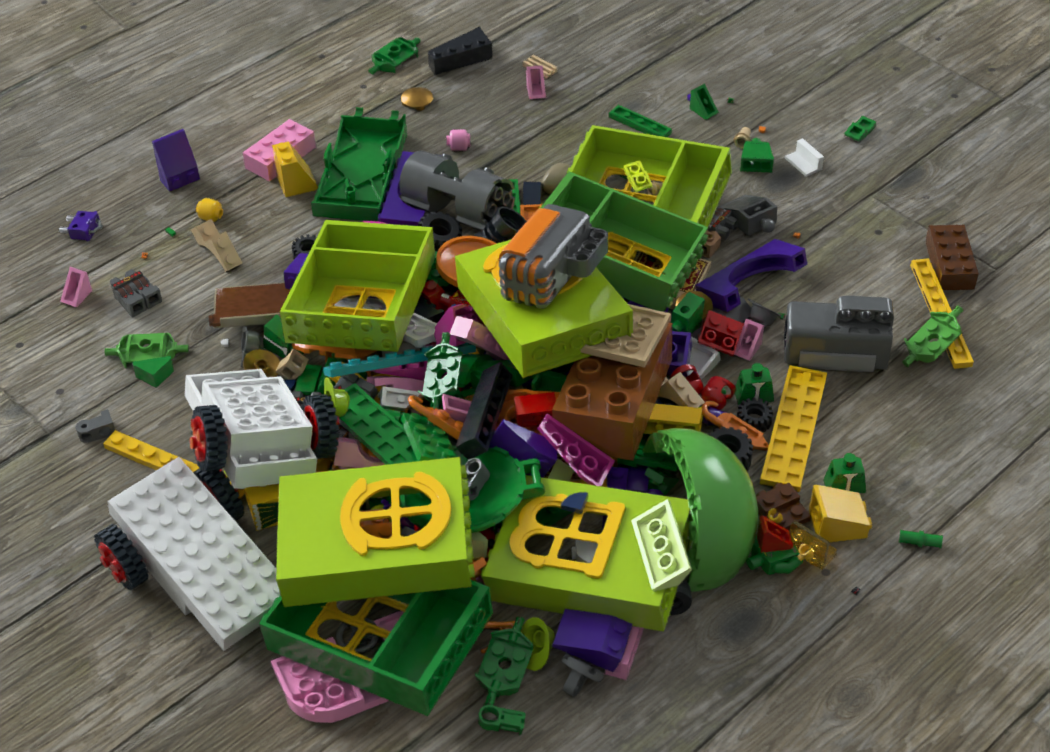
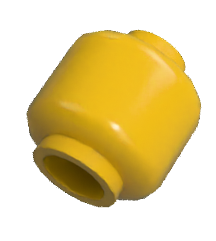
(209, 209)

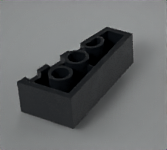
(460, 52)

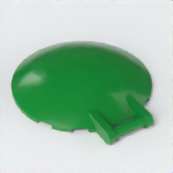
(498, 495)

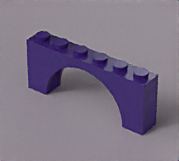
(394, 209)
(771, 256)

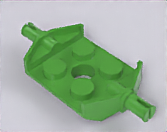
(939, 326)
(131, 347)

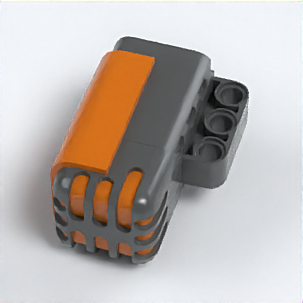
(548, 253)

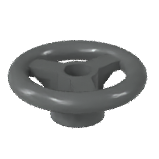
(363, 646)

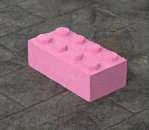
(260, 156)

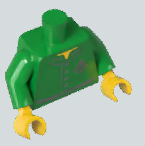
(778, 561)

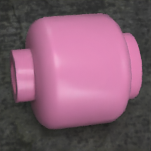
(458, 140)

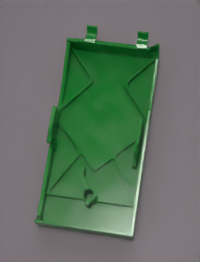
(360, 167)

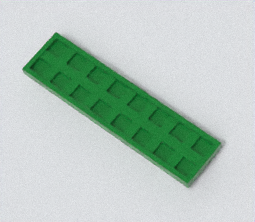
(377, 429)

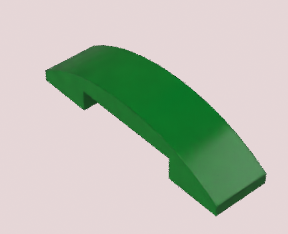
(469, 363)

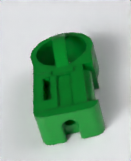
(506, 719)

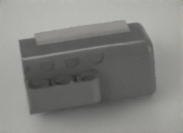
(840, 335)

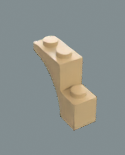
(219, 244)
(680, 392)

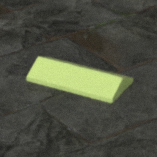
(661, 547)

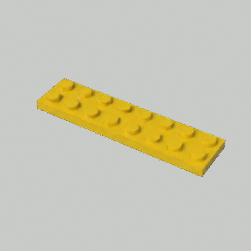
(794, 427)

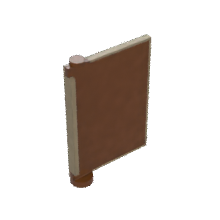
(247, 304)

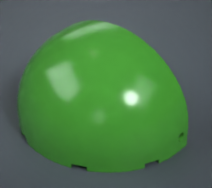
(719, 501)

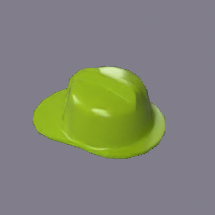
(339, 397)
(542, 639)

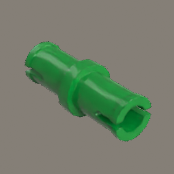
(920, 538)

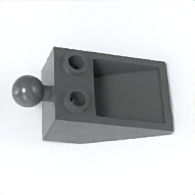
(753, 213)

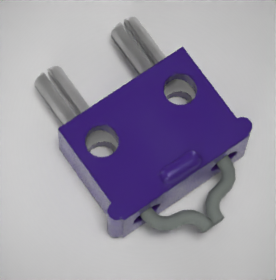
(82, 225)

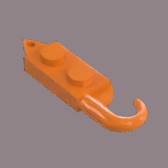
(729, 420)

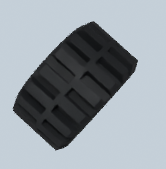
(443, 227)
(736, 442)

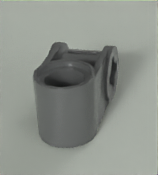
(477, 476)

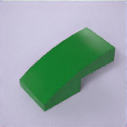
(860, 129)
(308, 380)

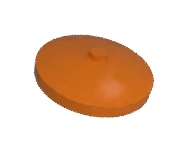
(446, 254)

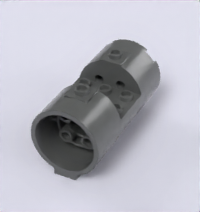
(433, 181)

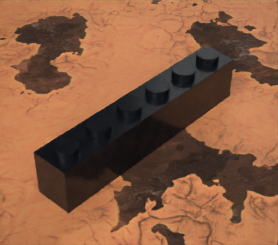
(484, 411)

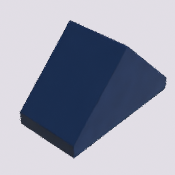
(532, 193)

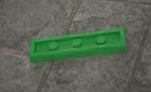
(639, 122)

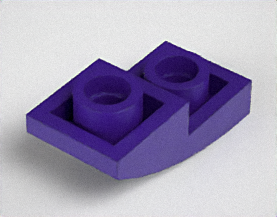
(637, 480)

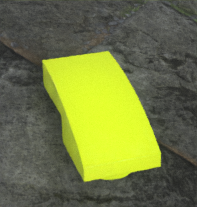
(637, 176)

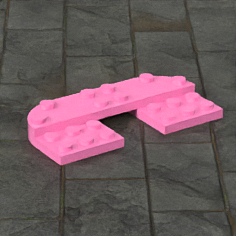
(321, 696)

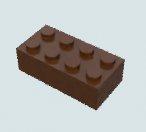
(952, 257)

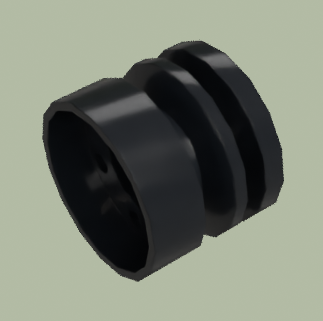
(504, 225)

